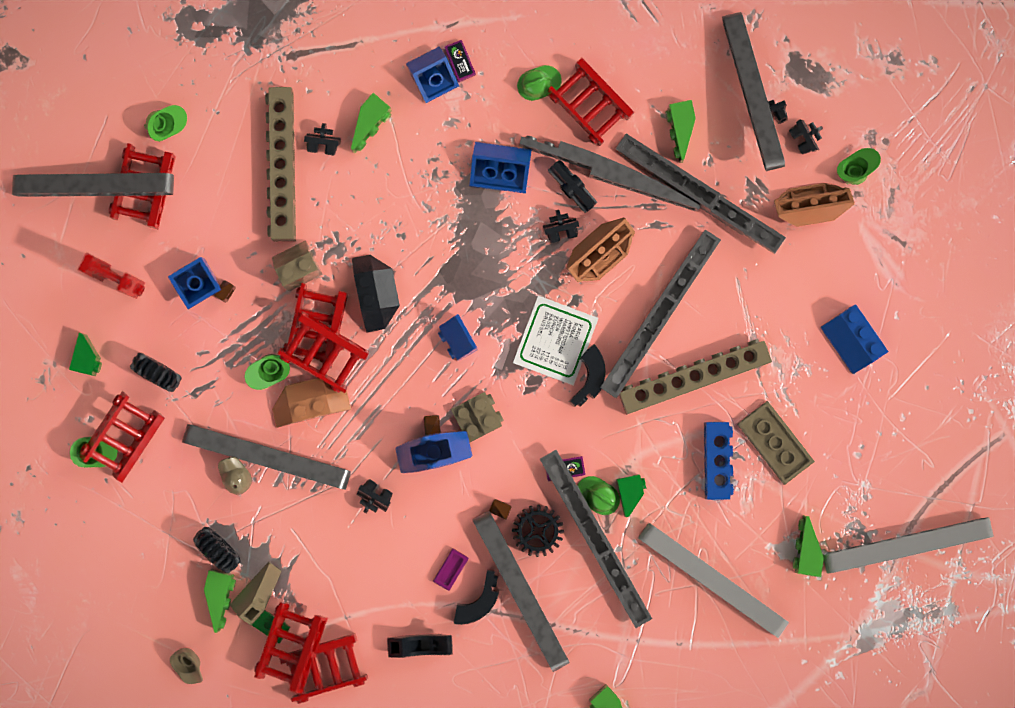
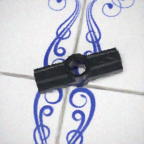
(572, 186)

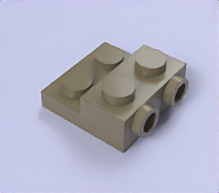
(478, 416)

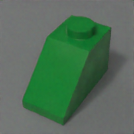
(85, 357)
(630, 492)

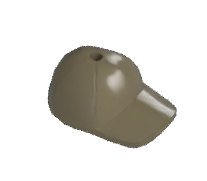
(234, 473)
(187, 665)

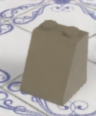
(296, 266)

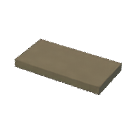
(775, 442)

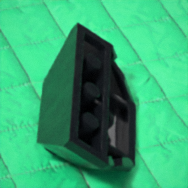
(375, 292)

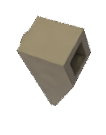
(255, 596)

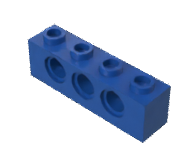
(712, 430)

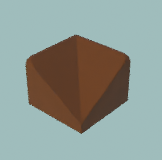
(226, 291)
(432, 425)
(500, 509)

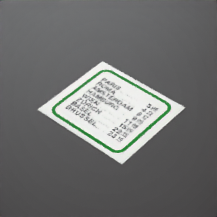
(555, 340)

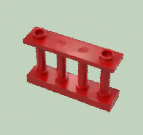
(596, 84)
(154, 216)
(101, 270)
(334, 320)
(324, 333)
(130, 453)
(309, 643)
(329, 648)

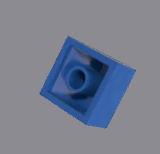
(432, 74)
(195, 282)
(457, 337)

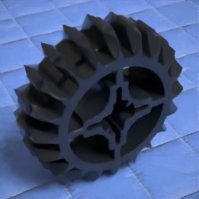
(155, 372)
(547, 545)
(216, 550)

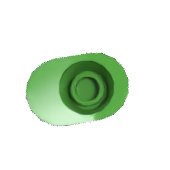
(536, 82)
(166, 122)
(858, 166)
(266, 372)
(102, 448)
(599, 495)

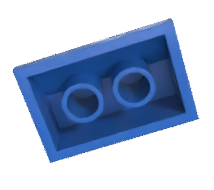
(500, 167)
(854, 339)

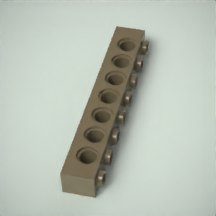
(283, 96)
(760, 357)

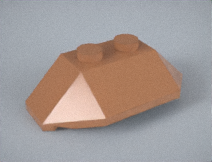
(813, 204)
(601, 250)
(308, 401)

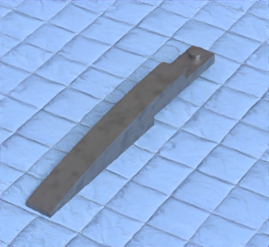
(609, 171)
(700, 193)
(660, 313)
(596, 539)

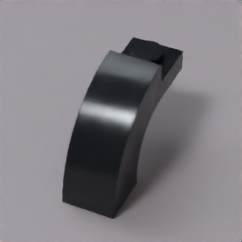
(596, 372)
(482, 606)
(419, 645)

